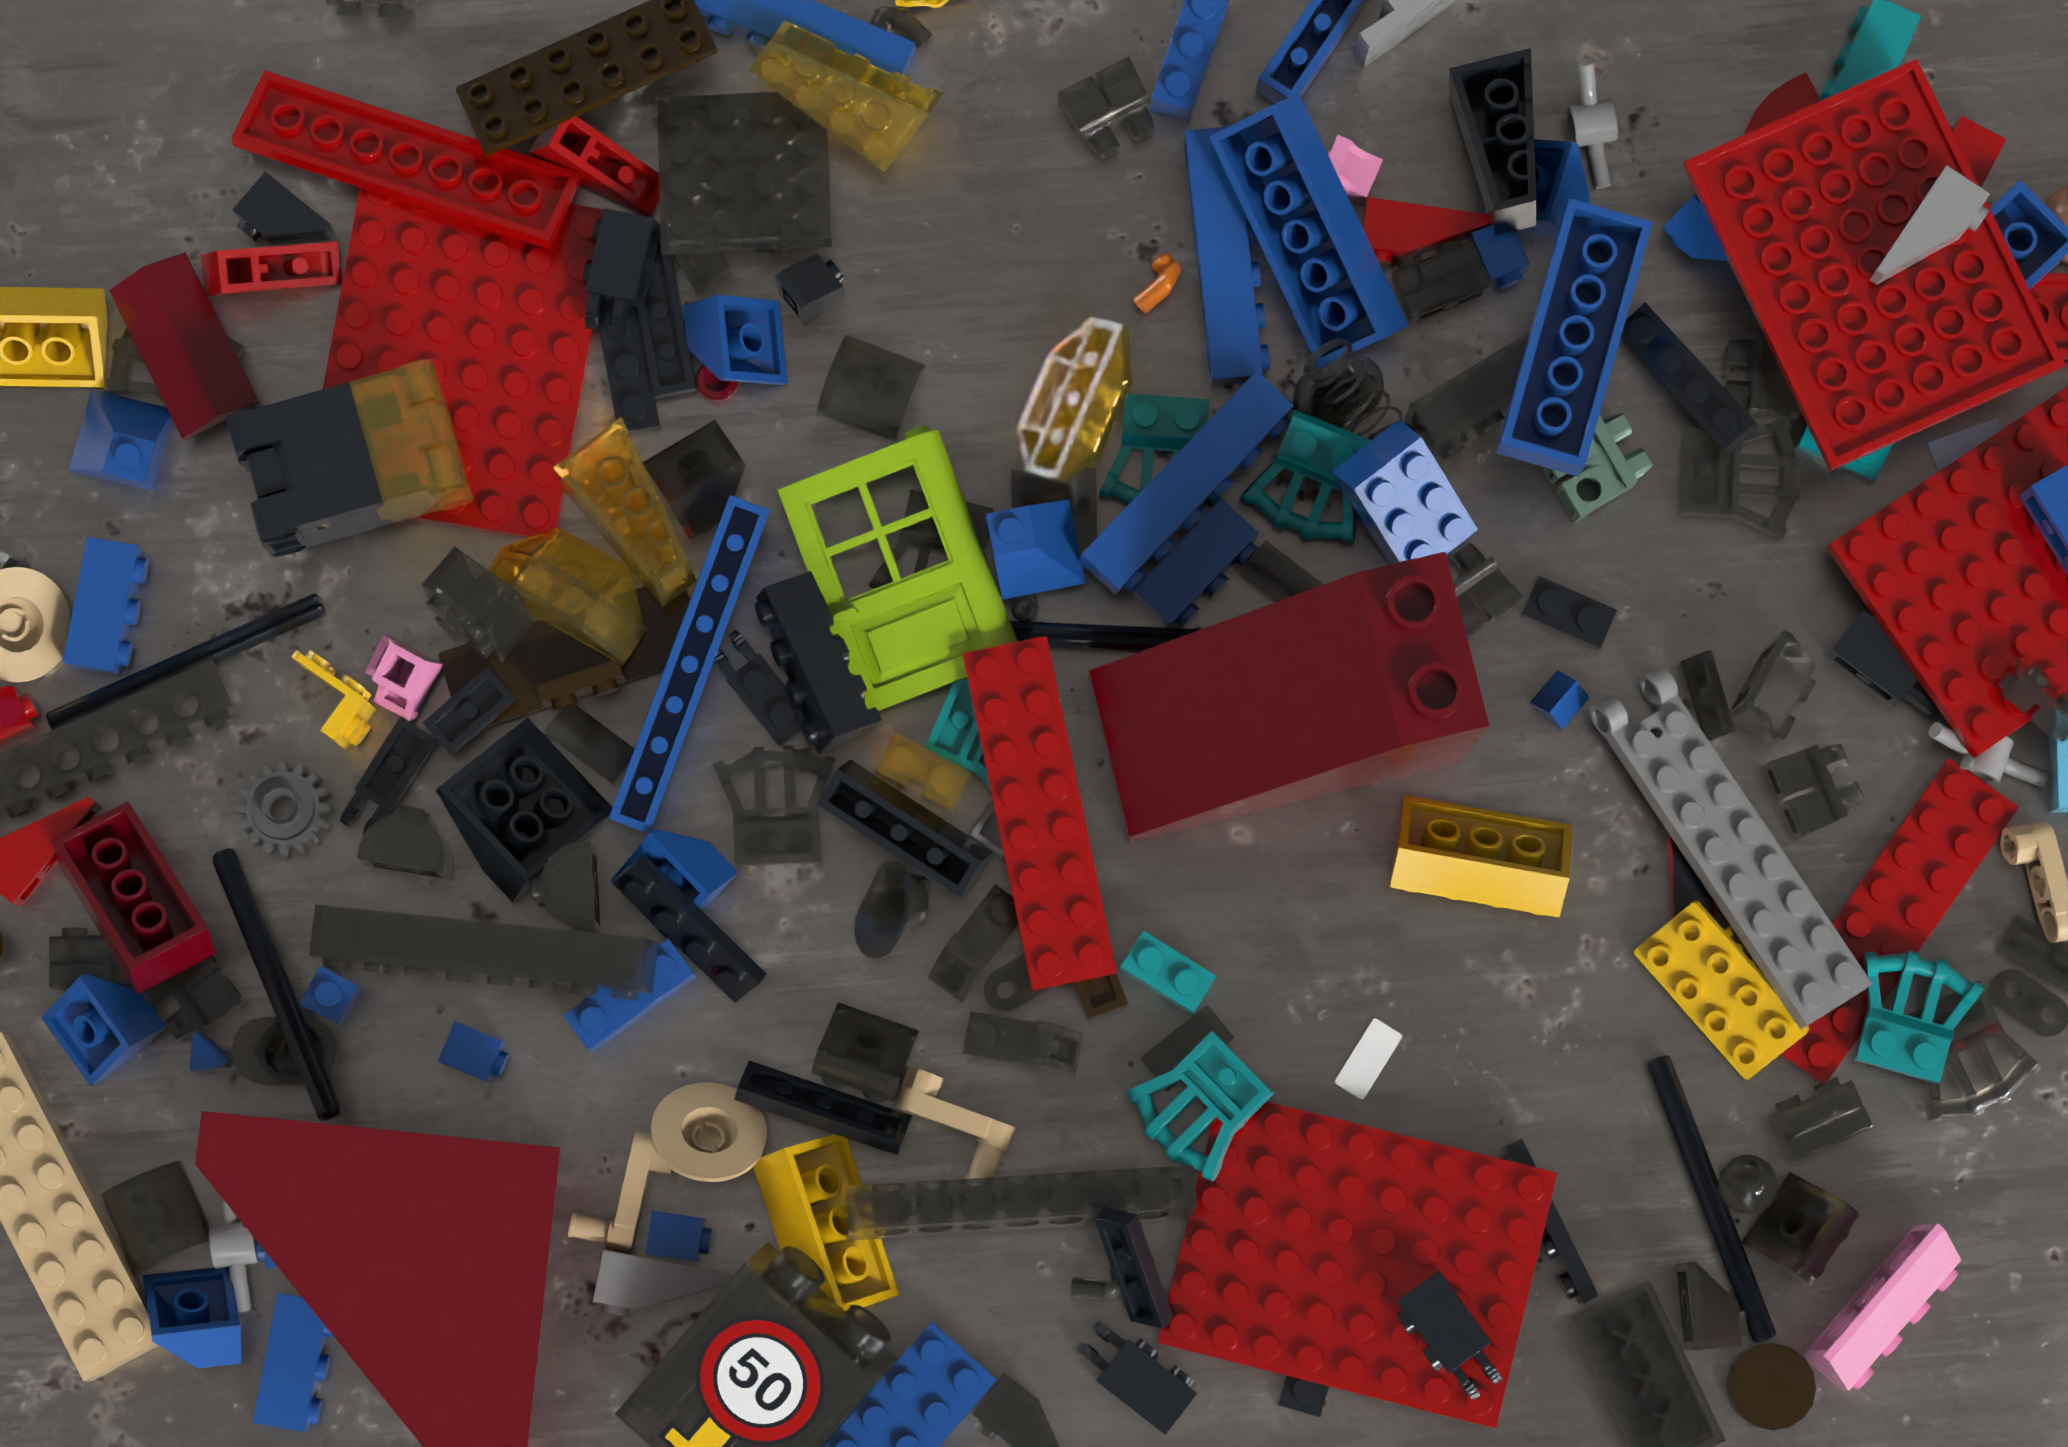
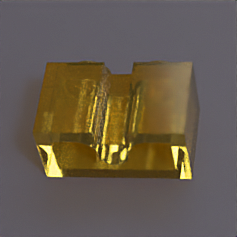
(910, 763)

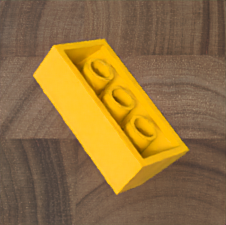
(53, 337)
(1482, 856)
(807, 1211)

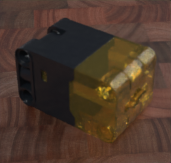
(351, 458)

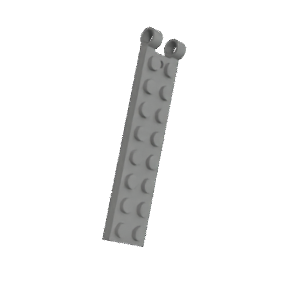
(1732, 852)

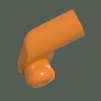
(1161, 285)

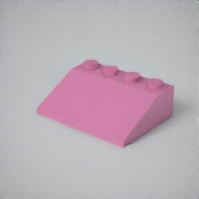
(1884, 1306)

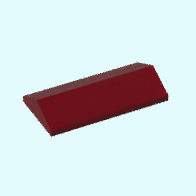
(183, 344)

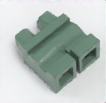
(1605, 472)

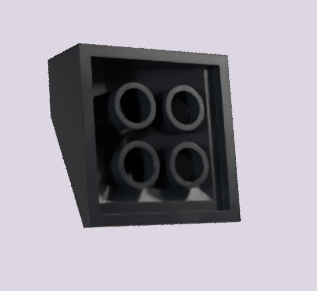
(521, 807)

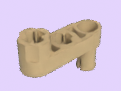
(2039, 851)
(919, 1097)
(621, 1230)

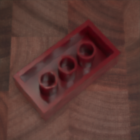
(133, 897)

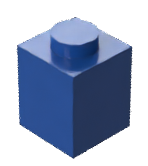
(1501, 256)
(331, 996)
(474, 1053)
(678, 1236)

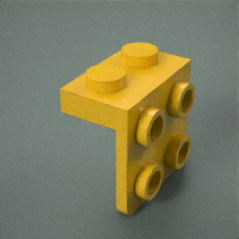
(350, 718)

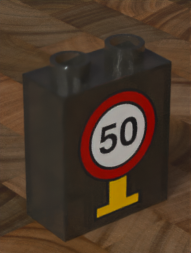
(763, 1363)

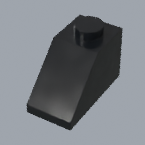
(279, 215)
(810, 287)

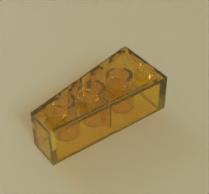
(845, 93)
(621, 502)

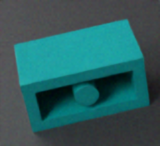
(1167, 973)

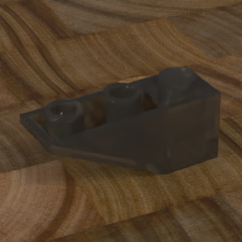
(1014, 1416)

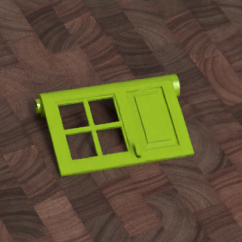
(917, 627)

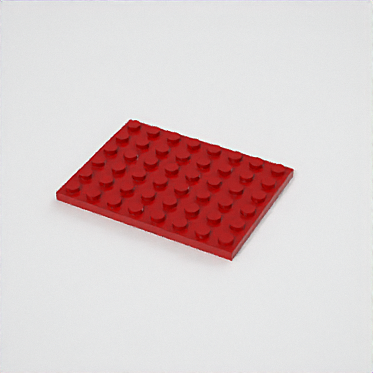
(1805, 226)
(502, 336)
(1970, 578)
(1330, 1226)

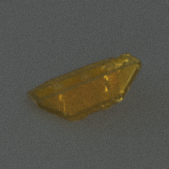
(1076, 401)
(575, 590)

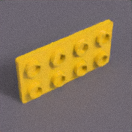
(1720, 988)

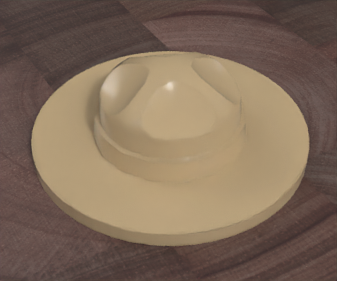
(32, 624)
(708, 1133)

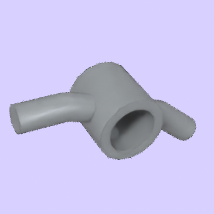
(1592, 123)
(1991, 763)
(234, 1248)

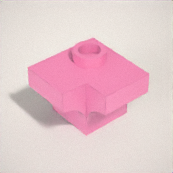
(1354, 168)
(402, 677)

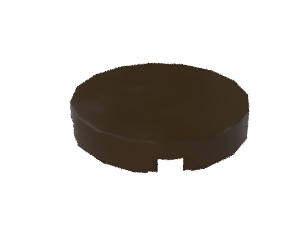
(1771, 1386)

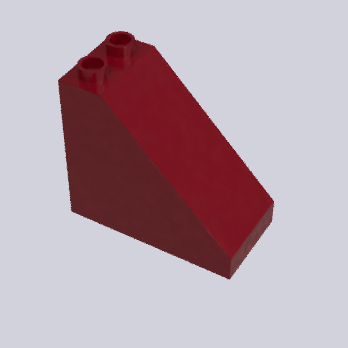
(1293, 700)
(409, 1254)

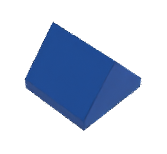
(1560, 699)
(207, 1055)

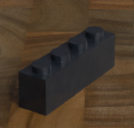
(904, 827)

